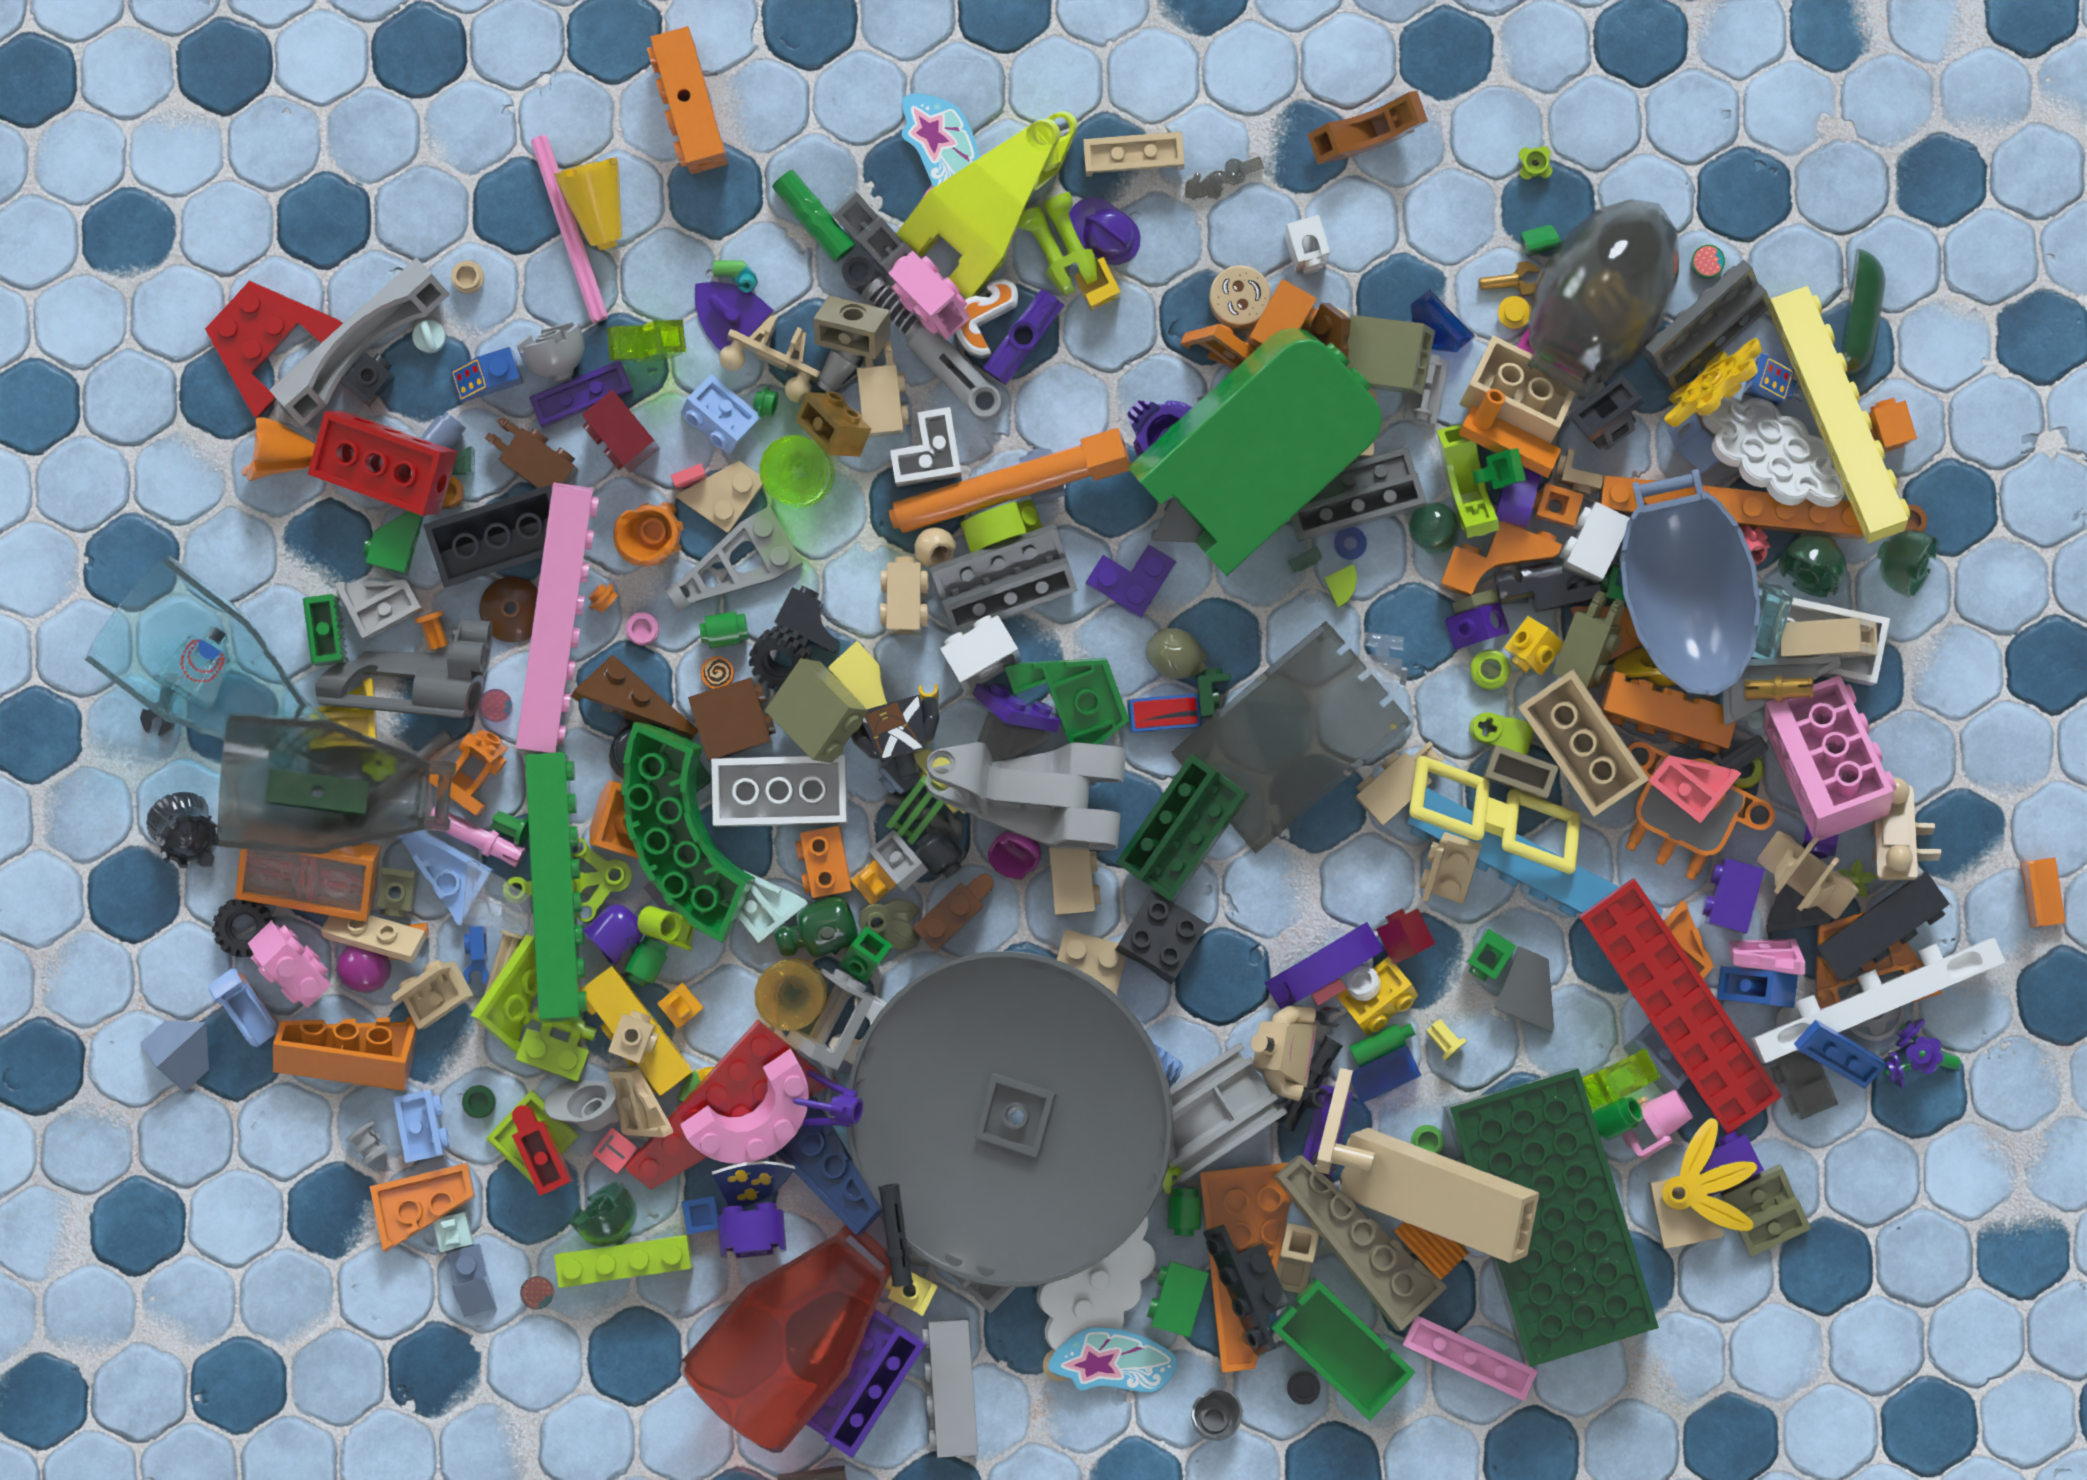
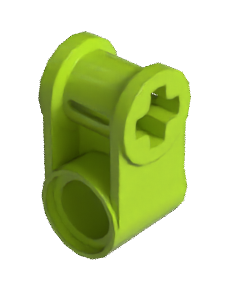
(1507, 732)
(666, 926)

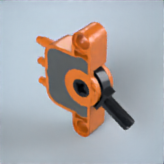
(1667, 819)

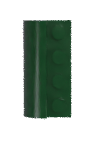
(1183, 827)

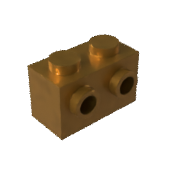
(833, 424)

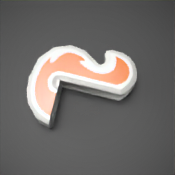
(982, 310)

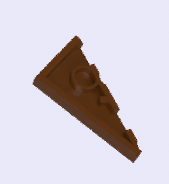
(626, 694)

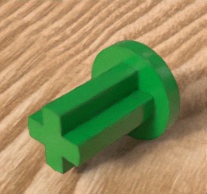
(511, 827)

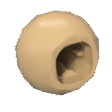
(934, 547)

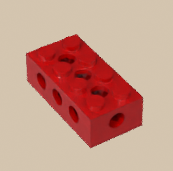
(364, 472)

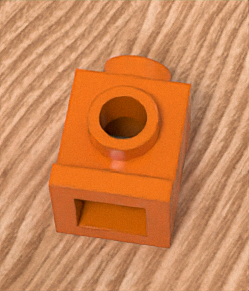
(1569, 501)

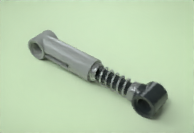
(932, 350)

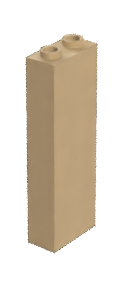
(1442, 1196)

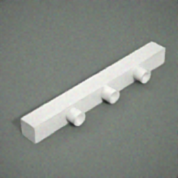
(1881, 997)

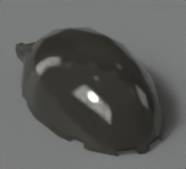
(1604, 294)

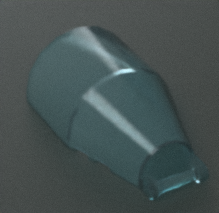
(158, 618)

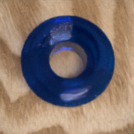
(1358, 536)

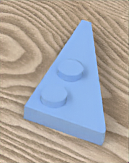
(442, 866)

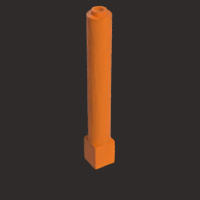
(1097, 456)

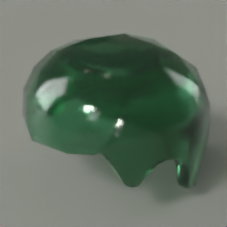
(1434, 528)

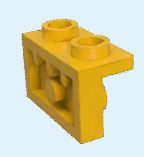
(1393, 997)

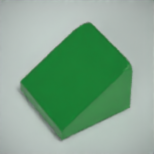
(1540, 240)

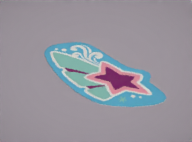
(939, 135)
(1113, 1359)

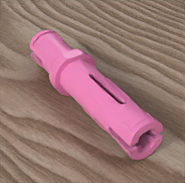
(487, 842)

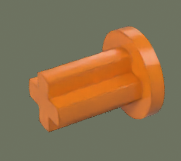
(433, 629)

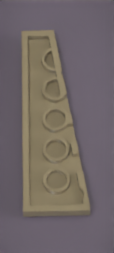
(1378, 1263)

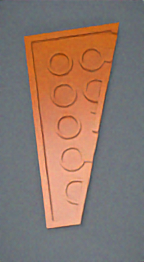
(1253, 1213)

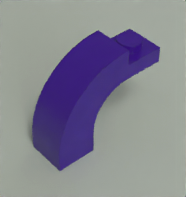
(1324, 966)

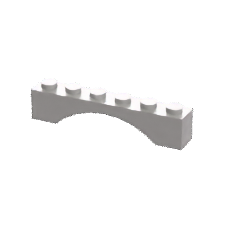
(402, 300)

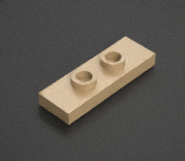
(376, 936)

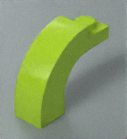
(1469, 500)

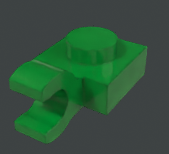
(1502, 470)

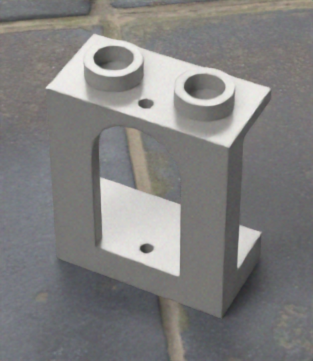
(814, 1044)

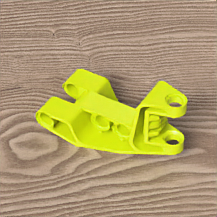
(985, 201)

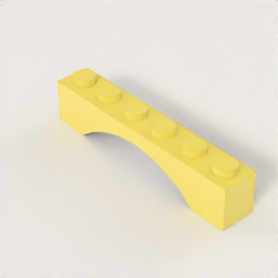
(862, 677)

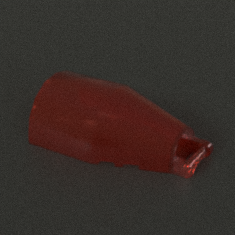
(788, 1340)

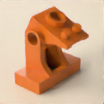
(490, 751)

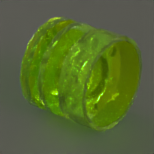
(793, 452)

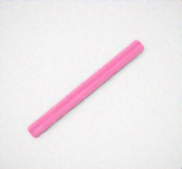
(569, 231)

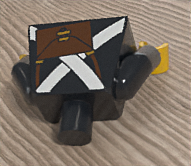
(900, 730)

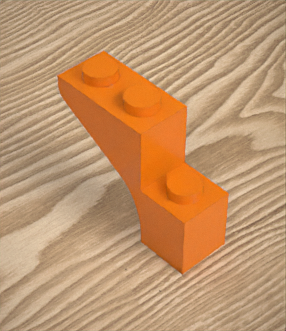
(1508, 547)

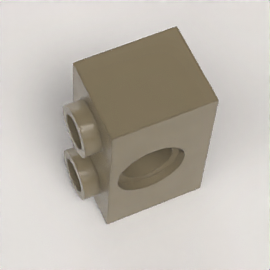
(852, 327)

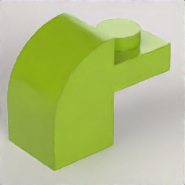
(1000, 524)

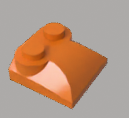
(608, 822)

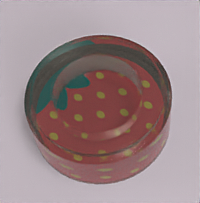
(537, 1292)

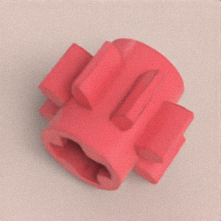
(1757, 543)

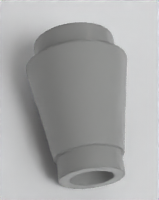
(837, 369)

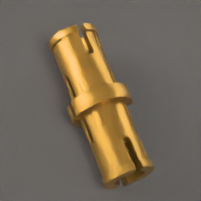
(1779, 688)

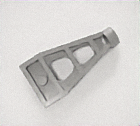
(769, 540)

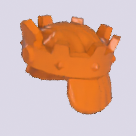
(648, 534)

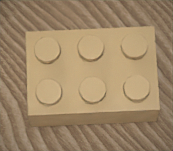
(1531, 397)

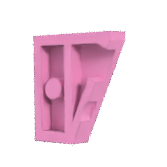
(1768, 954)

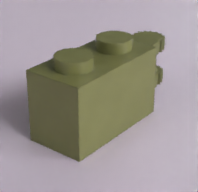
(1591, 642)

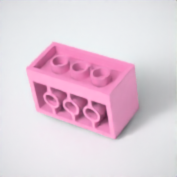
(1829, 759)

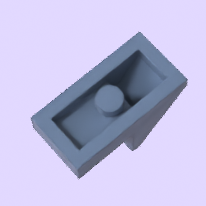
(471, 1280)

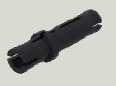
(1318, 1070)
(895, 1235)

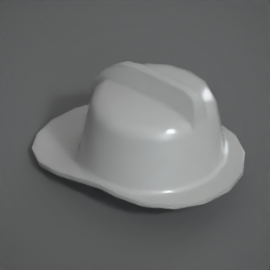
(584, 1103)

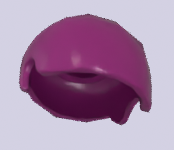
(1014, 855)
(363, 969)

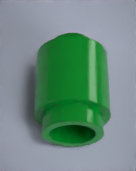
(724, 629)
(646, 961)
(1618, 1117)
(1184, 1211)

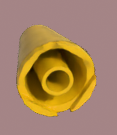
(595, 200)

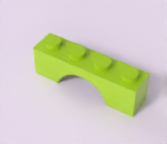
(624, 1261)

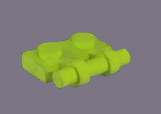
(555, 1055)

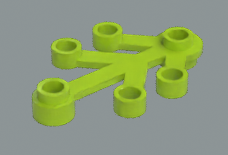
(599, 878)

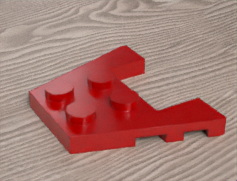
(253, 329)

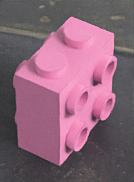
(929, 295)
(289, 964)

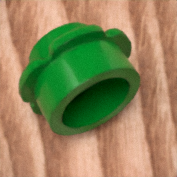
(766, 402)

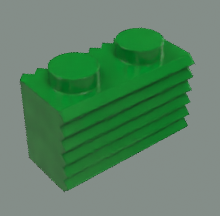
(325, 630)

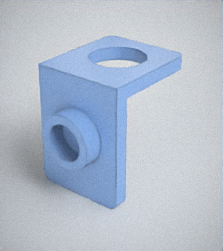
(1694, 445)

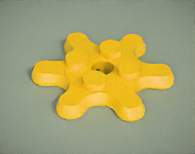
(1719, 379)

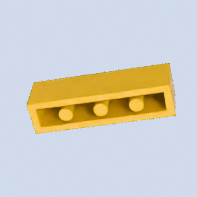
(611, 998)

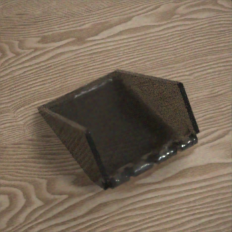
(1296, 733)

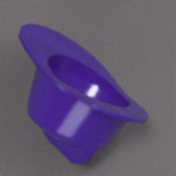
(1105, 230)

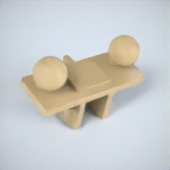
(733, 357)
(1896, 838)
(1807, 874)

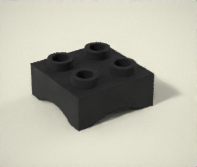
(1161, 936)

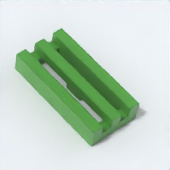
(904, 828)

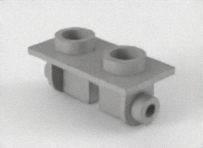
(1426, 407)

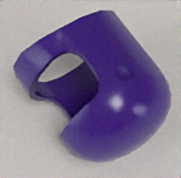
(614, 932)

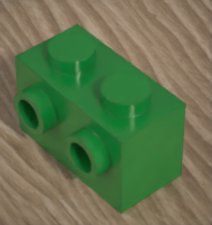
(1178, 1298)

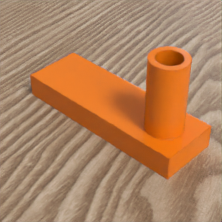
(1498, 436)

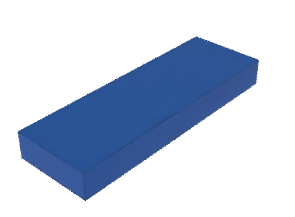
(1840, 1054)

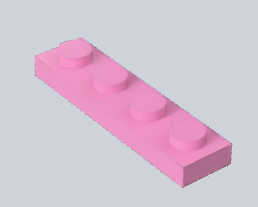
(1469, 1357)

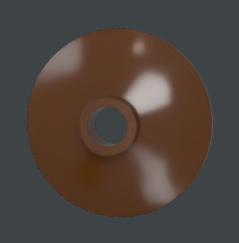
(492, 605)

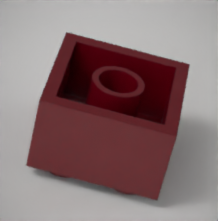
(620, 430)

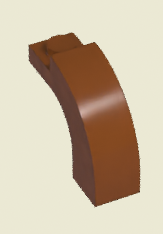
(1369, 130)

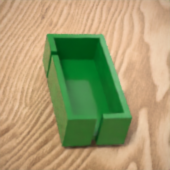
(1342, 1349)

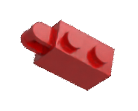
(539, 1151)

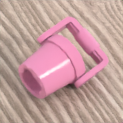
(1663, 1117)

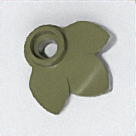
(894, 923)

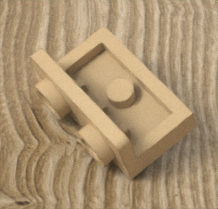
(433, 992)

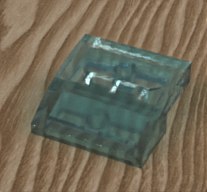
(1774, 607)

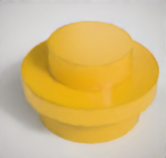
(1513, 312)

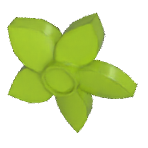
(1858, 877)

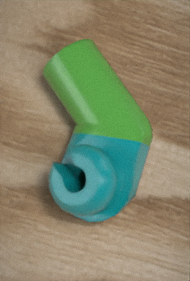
(738, 271)

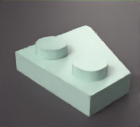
(768, 908)

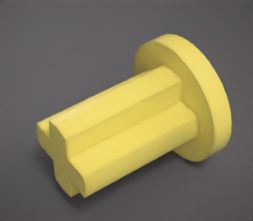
(1445, 1039)

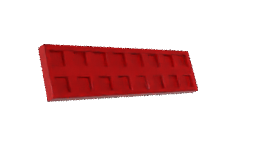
(1680, 1006)

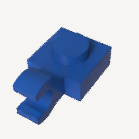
(476, 946)

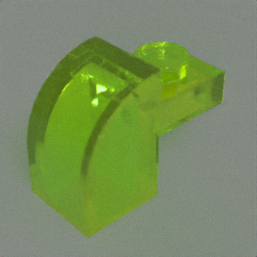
(647, 342)
(1620, 1078)

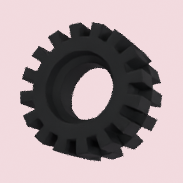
(780, 641)
(224, 921)

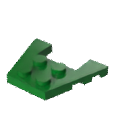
(1081, 693)

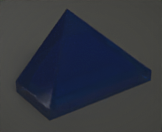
(1449, 330)

